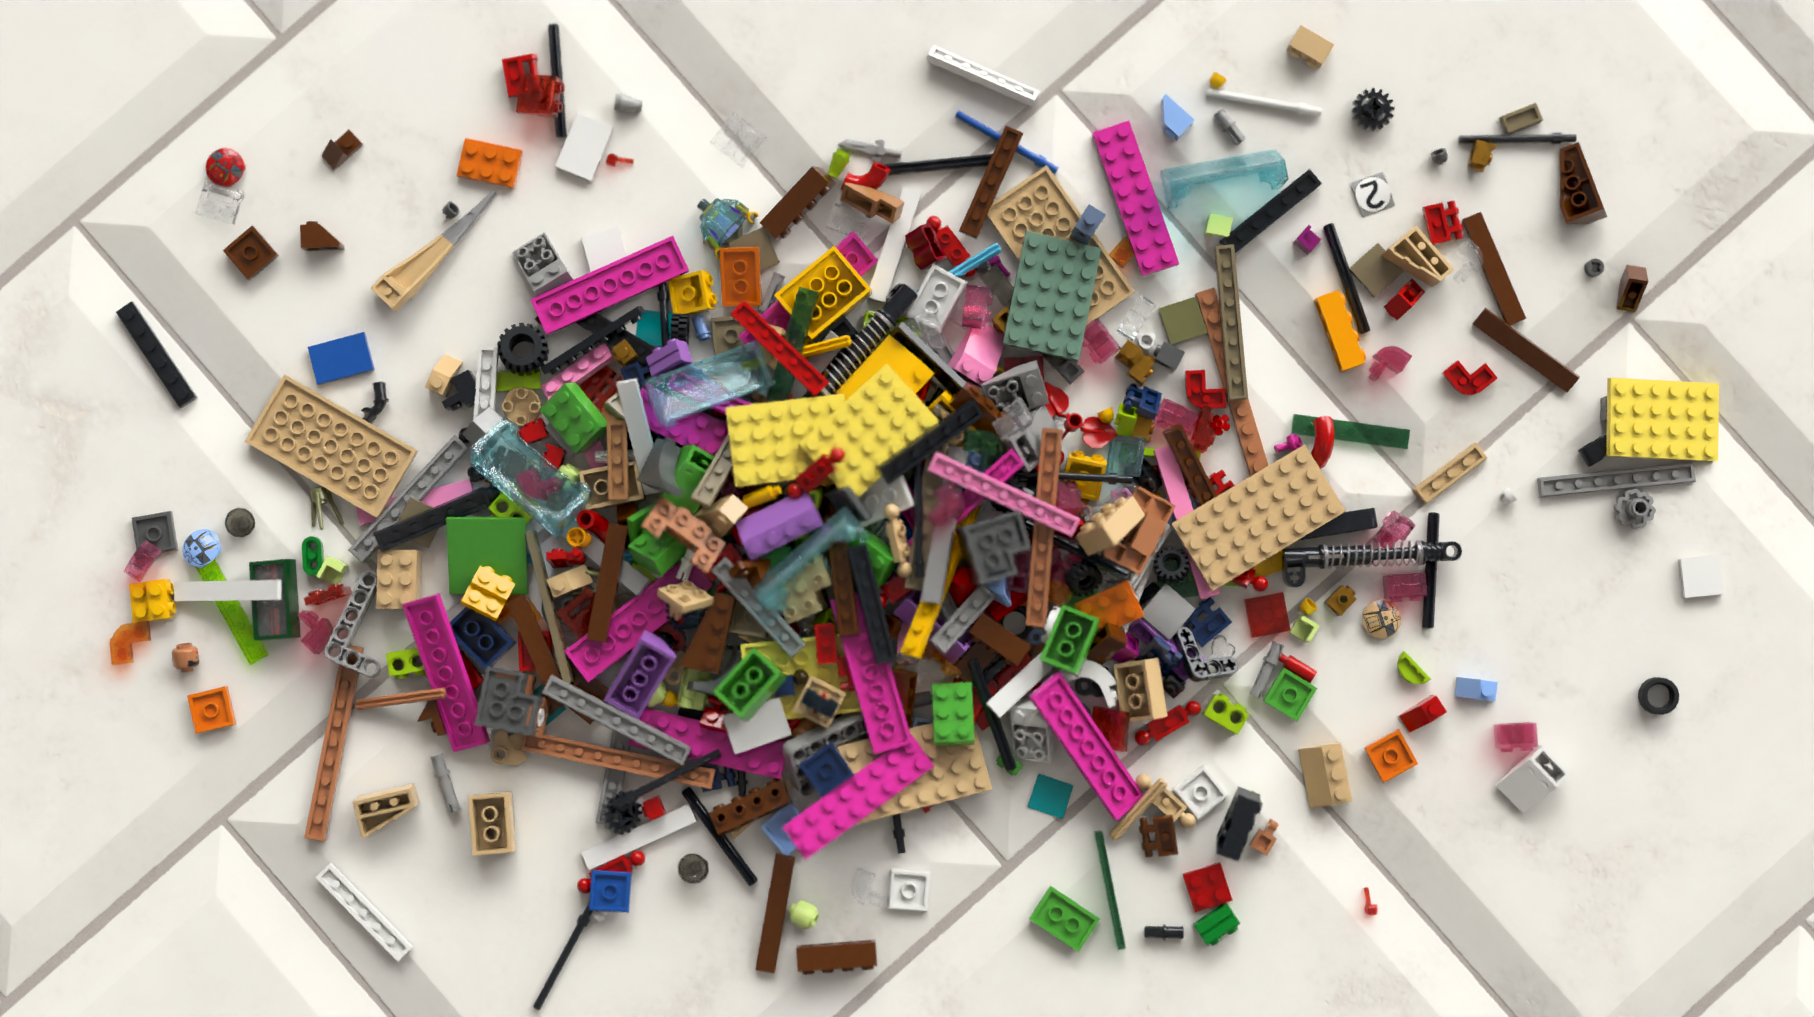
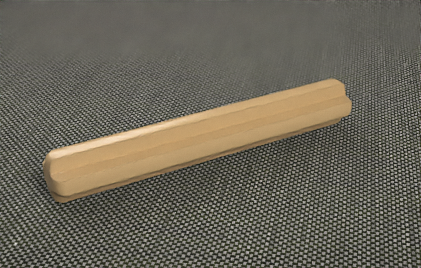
(1138, 809)

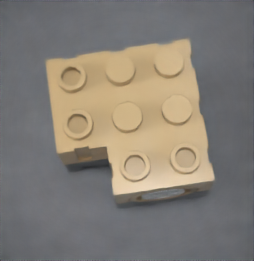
(808, 590)

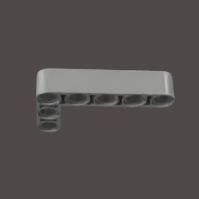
(352, 627)
(807, 744)

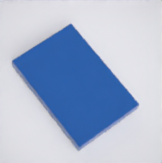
(341, 358)

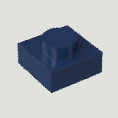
(786, 687)

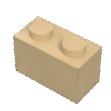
(1309, 47)

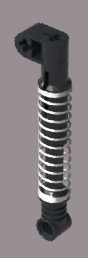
(885, 320)
(1363, 555)

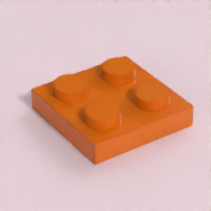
(211, 709)
(1390, 755)

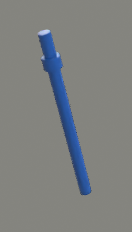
(1039, 161)

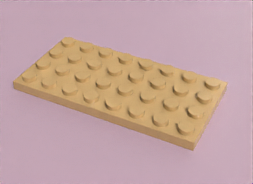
(1046, 209)
(331, 446)
(1258, 517)
(955, 774)

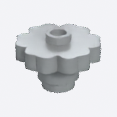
(1626, 508)

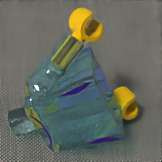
(721, 220)

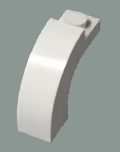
(1098, 674)

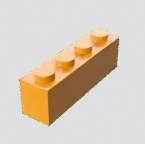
(1339, 331)

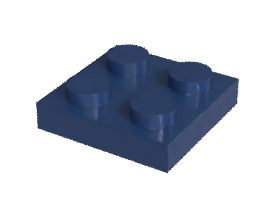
(827, 769)

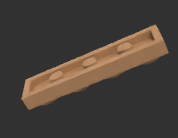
(617, 460)

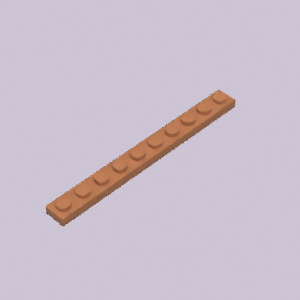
(1240, 409)
(1044, 535)
(332, 750)
(615, 759)

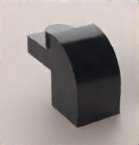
(465, 385)

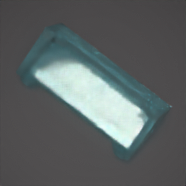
(1267, 163)
(707, 383)
(504, 454)
(840, 526)

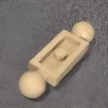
(897, 538)
(1168, 803)

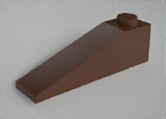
(1578, 192)

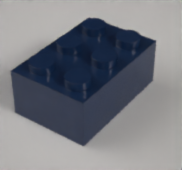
(481, 637)

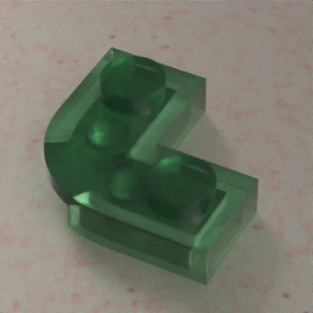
(987, 443)

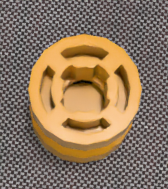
(577, 534)

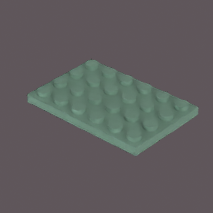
(1051, 296)

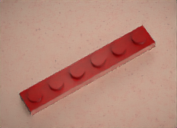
(779, 348)

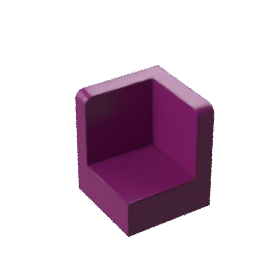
(1307, 240)
(1130, 650)

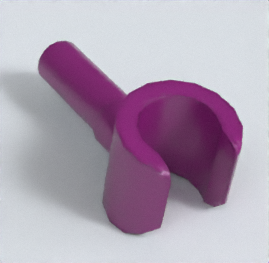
(996, 261)

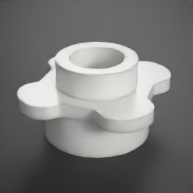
(1149, 337)

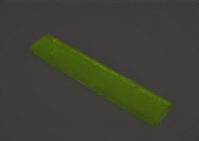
(235, 617)

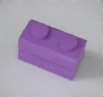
(669, 357)

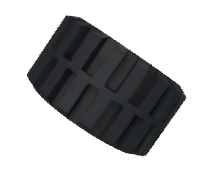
(512, 338)

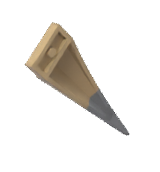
(409, 276)

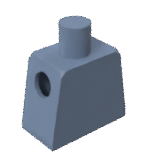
(1087, 225)

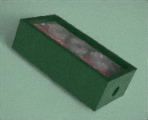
(276, 617)

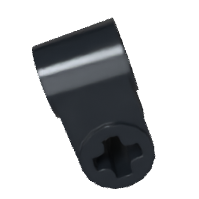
(1594, 451)
(1148, 474)

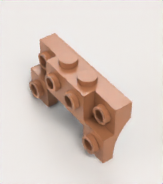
(685, 529)
(1144, 536)

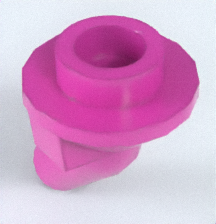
(1293, 442)

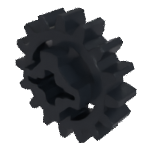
(1361, 110)
(616, 821)

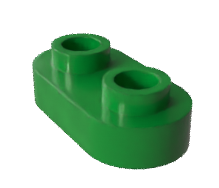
(310, 556)

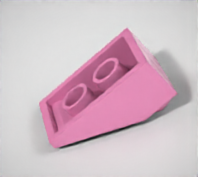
(978, 355)

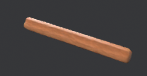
(398, 699)

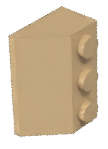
(1325, 775)

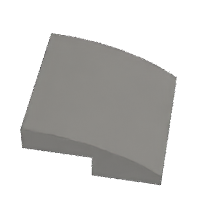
(1167, 611)

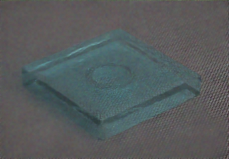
(1125, 456)

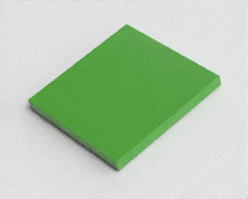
(486, 542)

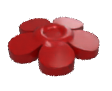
(1220, 423)

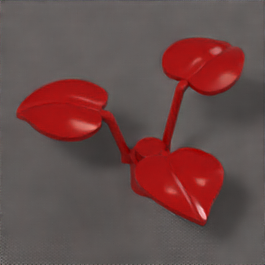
(1095, 433)

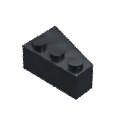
(1238, 823)

